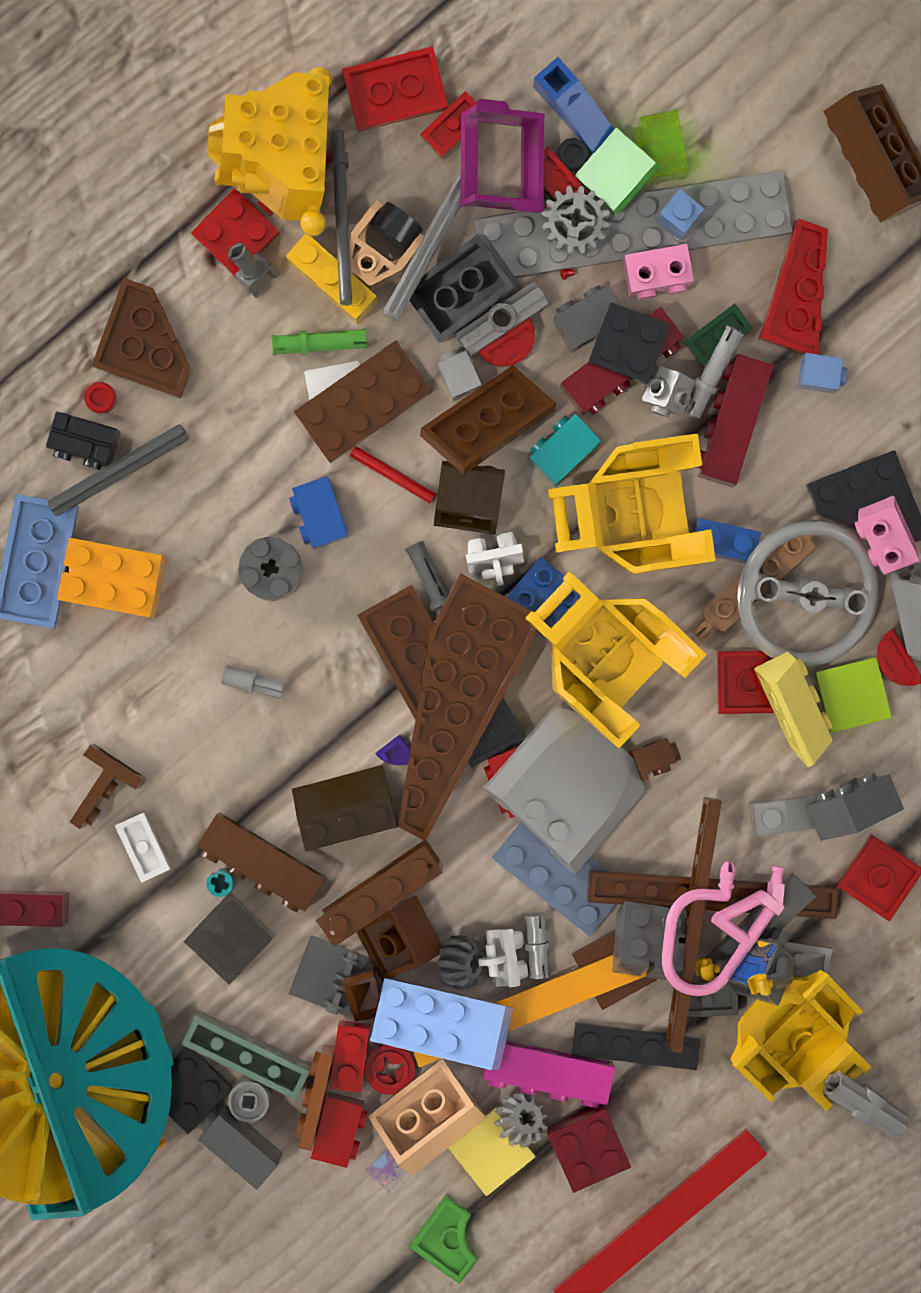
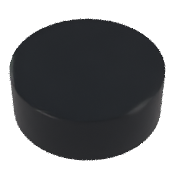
(573, 153)

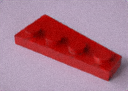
(795, 305)

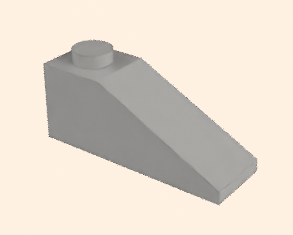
(781, 815)

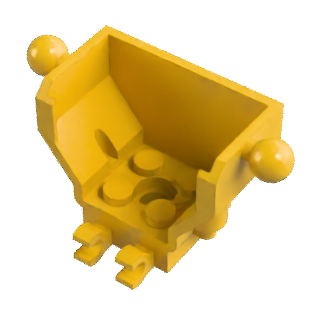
(277, 146)

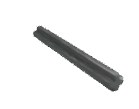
(117, 470)

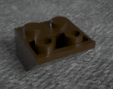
(469, 499)

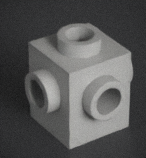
(668, 391)

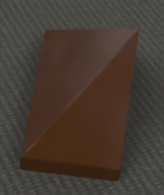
(363, 994)

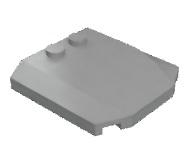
(568, 786)

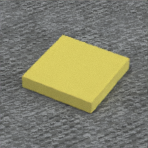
(488, 1156)

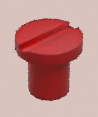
(566, 273)

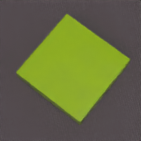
(853, 694)

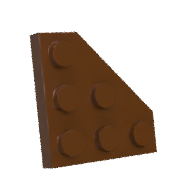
(141, 342)

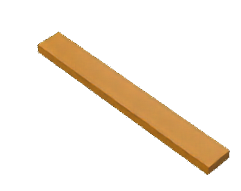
(557, 995)

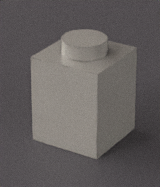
(458, 374)

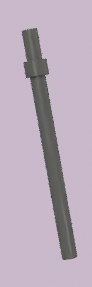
(339, 164)

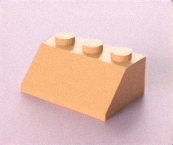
(426, 1117)

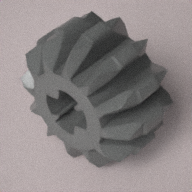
(459, 962)

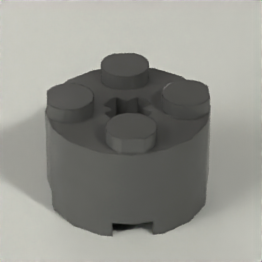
(263, 552)

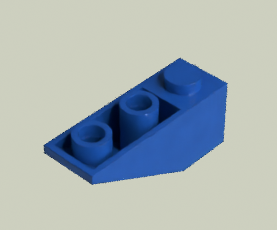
(573, 104)

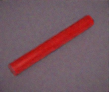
(392, 474)

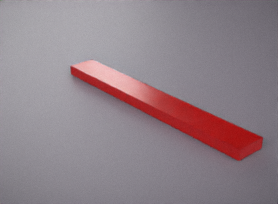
(665, 1216)

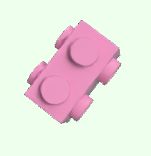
(656, 267)
(887, 535)

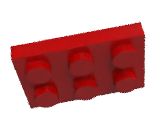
(395, 89)

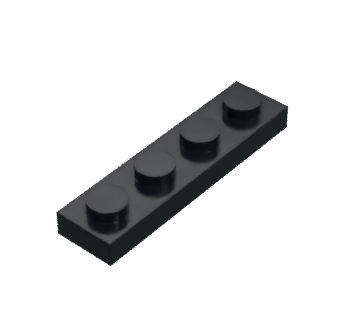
(632, 1046)

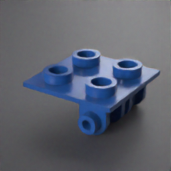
(537, 588)

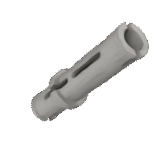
(708, 382)

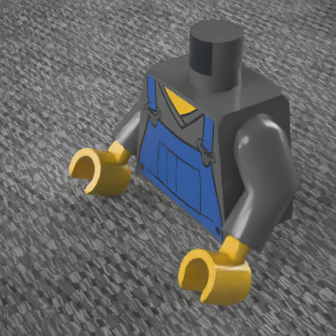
(761, 973)

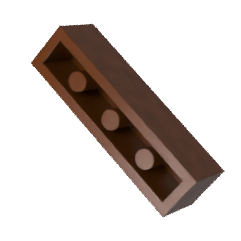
(260, 861)

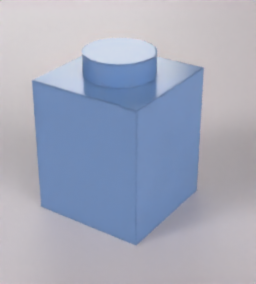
(680, 214)
(821, 373)

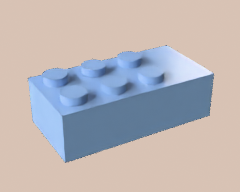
(442, 1024)

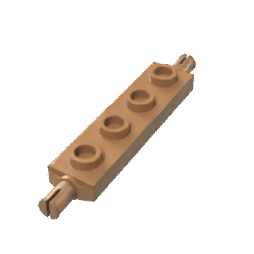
(723, 609)

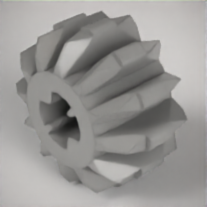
(521, 1132)

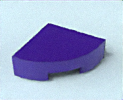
(395, 752)

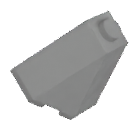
(907, 597)

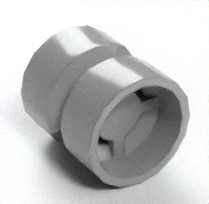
(249, 1100)

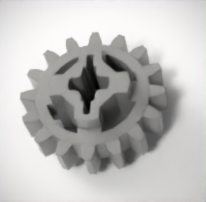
(563, 219)

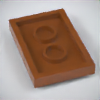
(315, 1096)

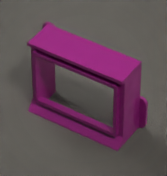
(531, 156)

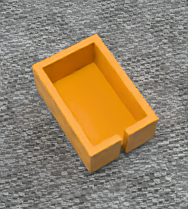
(112, 578)

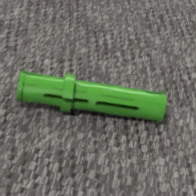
(320, 341)

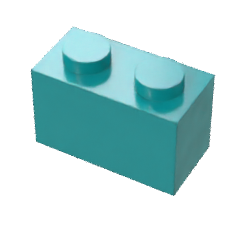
(564, 449)

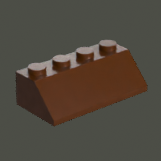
(878, 150)

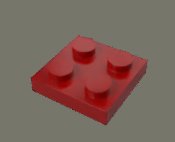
(233, 223)

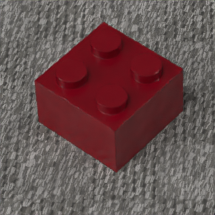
(588, 1147)

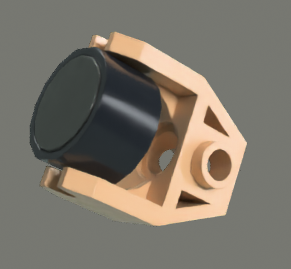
(397, 229)

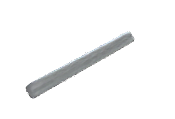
(424, 252)

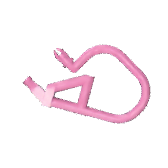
(771, 901)

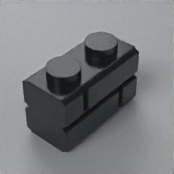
(83, 440)

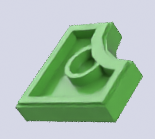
(444, 1240)

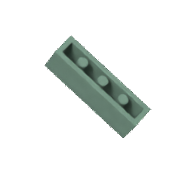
(246, 1055)

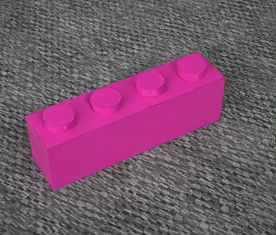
(553, 1072)

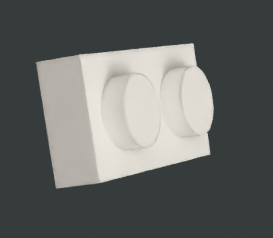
(143, 847)

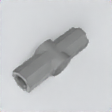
(517, 307)
(866, 1104)

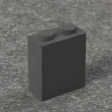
(239, 1146)

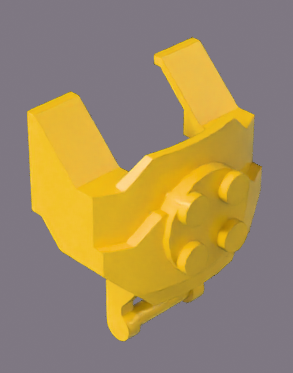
(637, 508)
(608, 652)
(799, 1039)

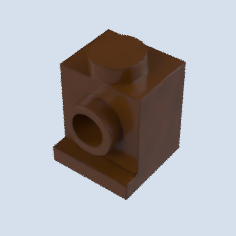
(655, 757)

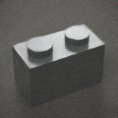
(582, 321)

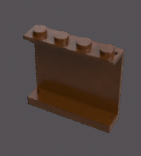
(380, 892)

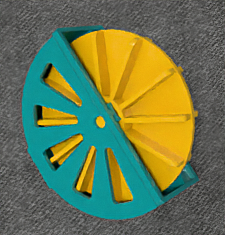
(77, 1082)

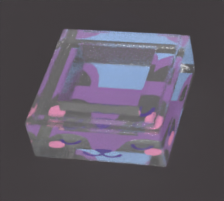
(386, 1170)

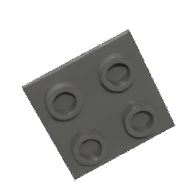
(322, 973)

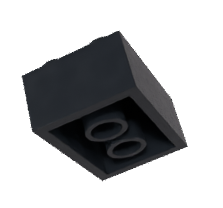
(463, 288)

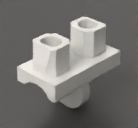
(497, 561)
(502, 957)

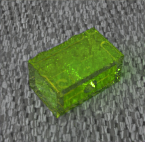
(663, 142)

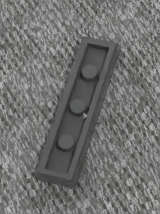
(795, 899)

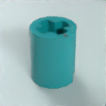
(221, 883)

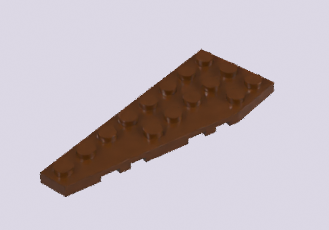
(465, 674)

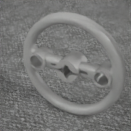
(864, 606)

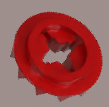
(384, 1082)

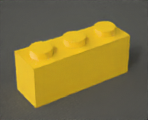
(322, 272)

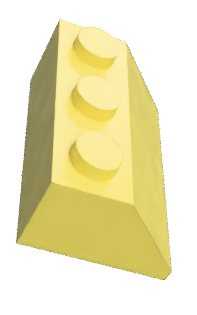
(795, 706)

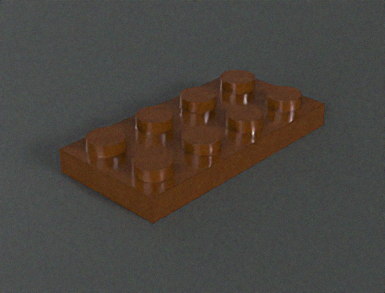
(363, 401)
(487, 419)
(401, 637)

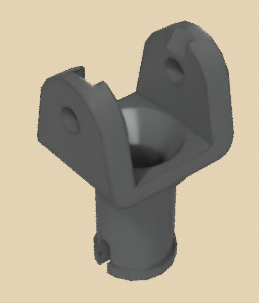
(251, 267)

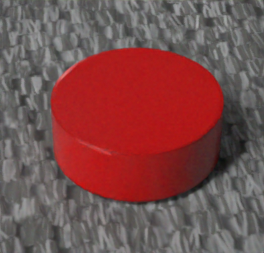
(100, 398)

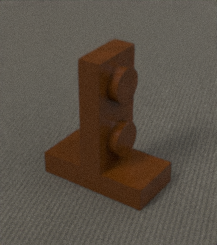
(104, 785)

